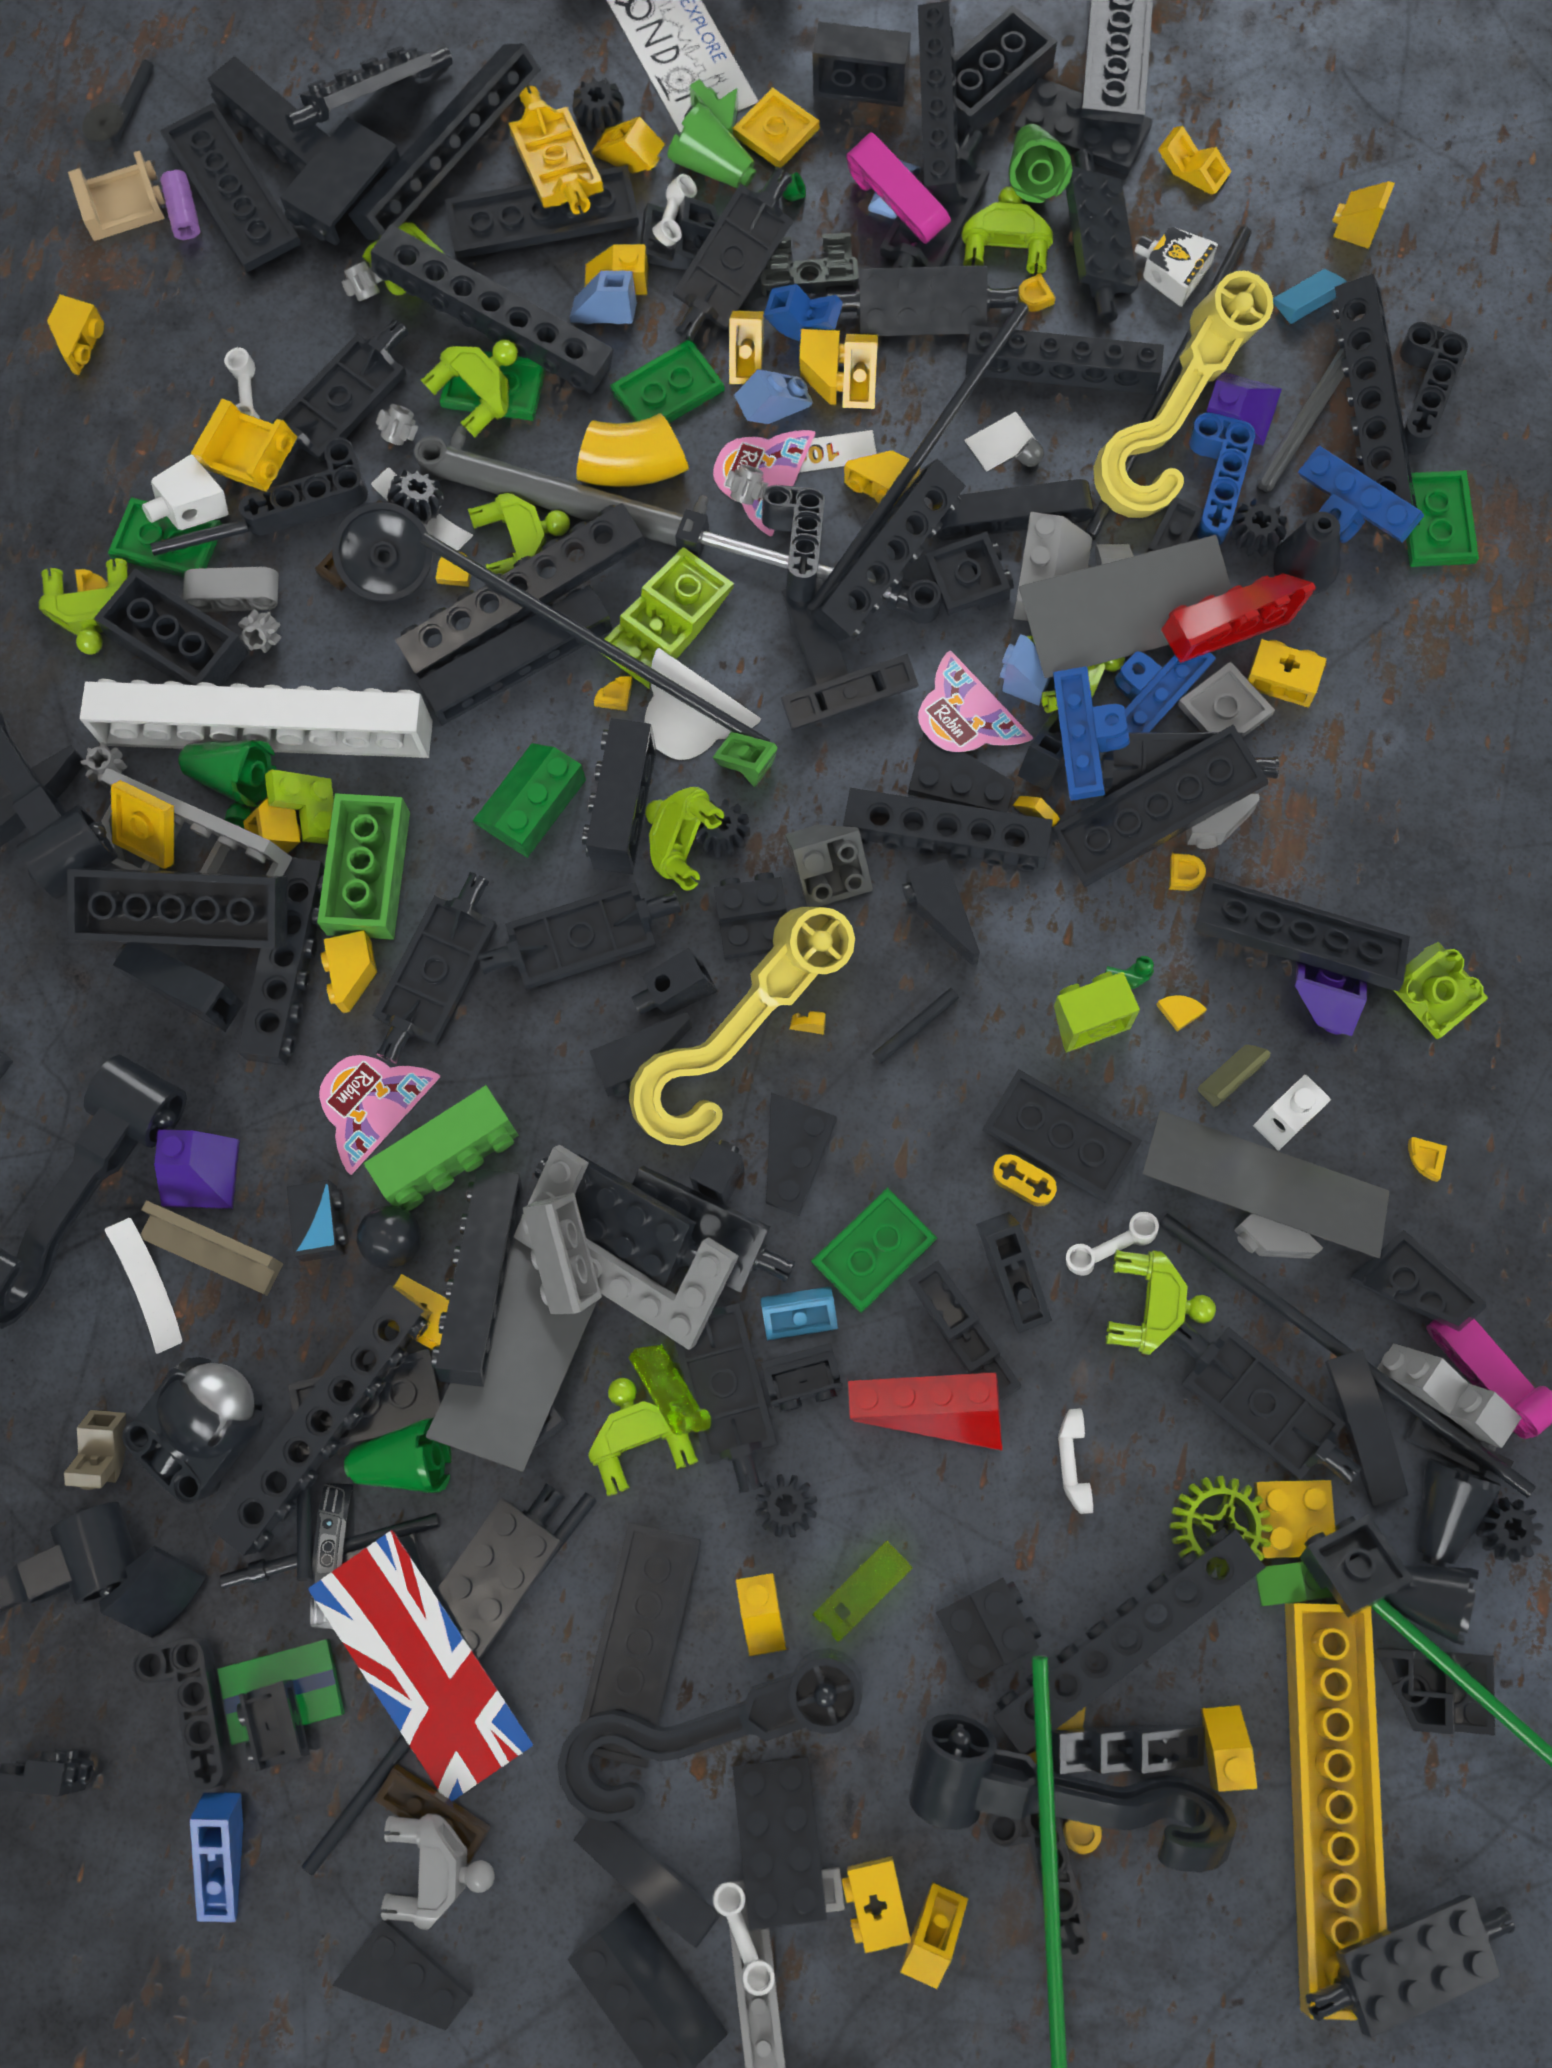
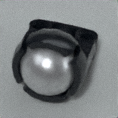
(195, 1427)

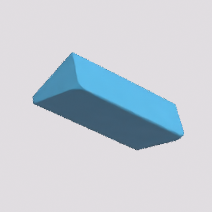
(1308, 295)
(799, 1313)

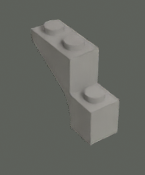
(1441, 1387)

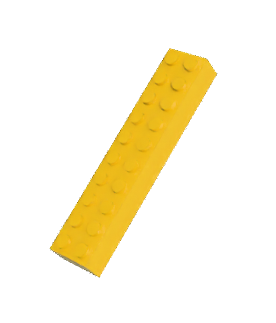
(1333, 1789)

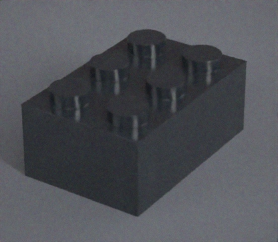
(861, 64)

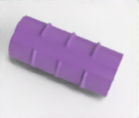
(180, 205)

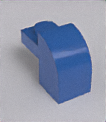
(793, 310)

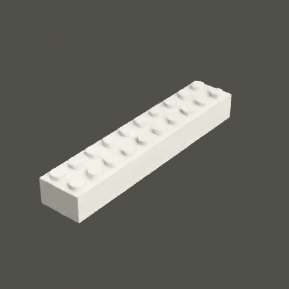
(287, 719)

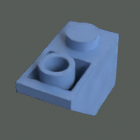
(606, 299)
(772, 396)
(1023, 672)

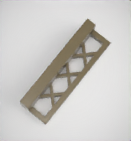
(210, 1249)

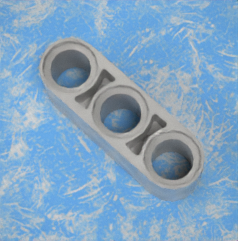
(231, 588)

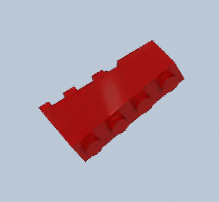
(1235, 615)
(943, 1407)

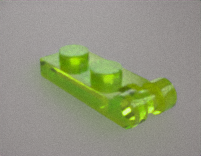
(669, 1390)
(863, 1589)

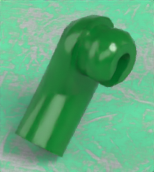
(1136, 973)

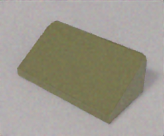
(1233, 1073)

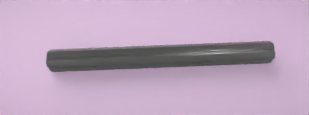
(1302, 424)

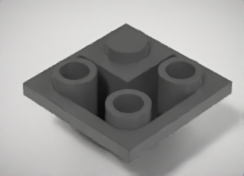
(829, 863)

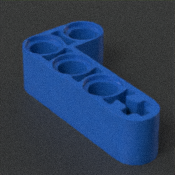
(1228, 455)

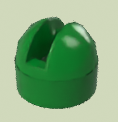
(796, 189)
(237, 814)

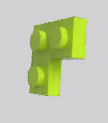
(307, 794)

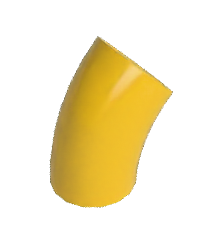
(630, 453)

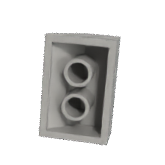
(1051, 549)
(561, 1254)

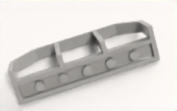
(204, 824)

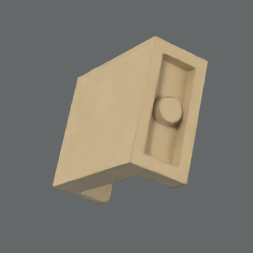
(118, 199)

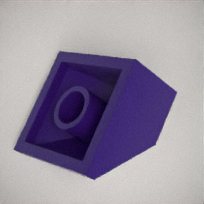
(1245, 401)
(1331, 998)
(196, 1169)

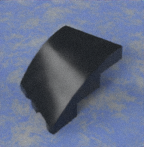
(695, 222)
(1432, 1698)

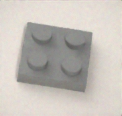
(1225, 701)

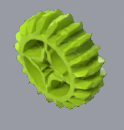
(1225, 1511)

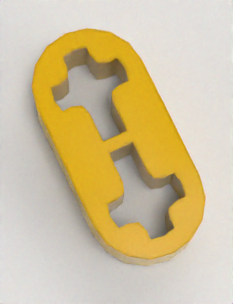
(1027, 1172)

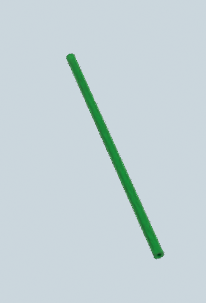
(1464, 1680)
(1049, 1862)

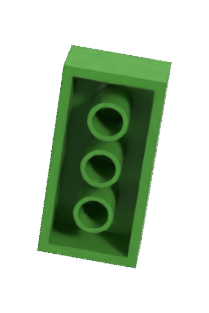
(364, 865)
(442, 1150)

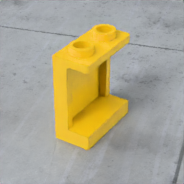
(243, 446)

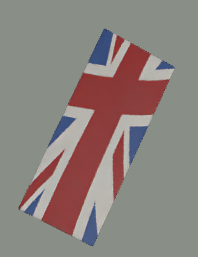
(420, 1667)

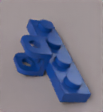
(1358, 498)
(1156, 689)
(1086, 732)

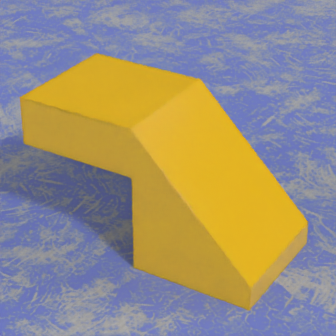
(1198, 167)

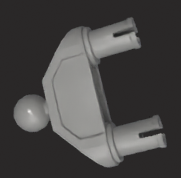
(441, 1870)

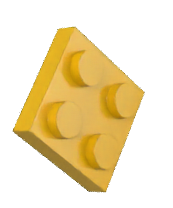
(776, 128)
(142, 824)
(1296, 1514)

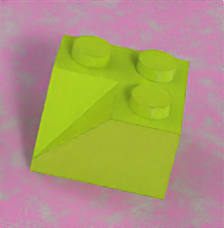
(1095, 1010)

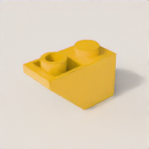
(75, 329)
(820, 362)
(875, 473)
(275, 824)
(350, 966)

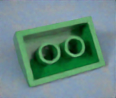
(531, 797)

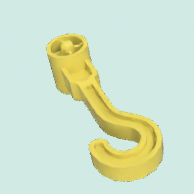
(1218, 330)
(805, 945)

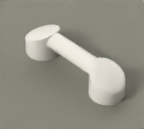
(667, 229)
(243, 369)
(1141, 1232)
(1078, 1494)
(756, 1974)

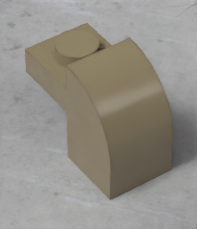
(99, 1450)

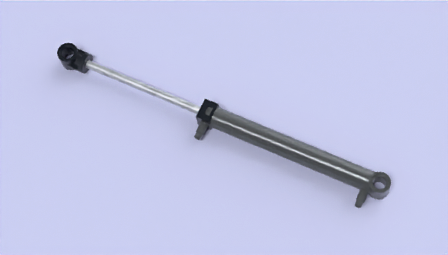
(655, 523)

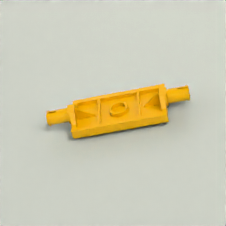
(555, 154)

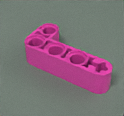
(878, 168)
(1491, 1369)

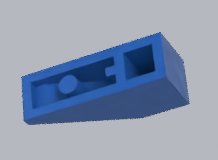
(216, 1855)

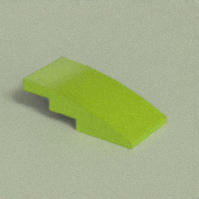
(670, 610)

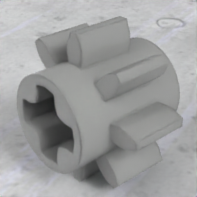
(361, 281)
(396, 424)
(746, 484)
(259, 631)
(101, 758)

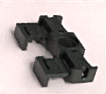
(836, 273)

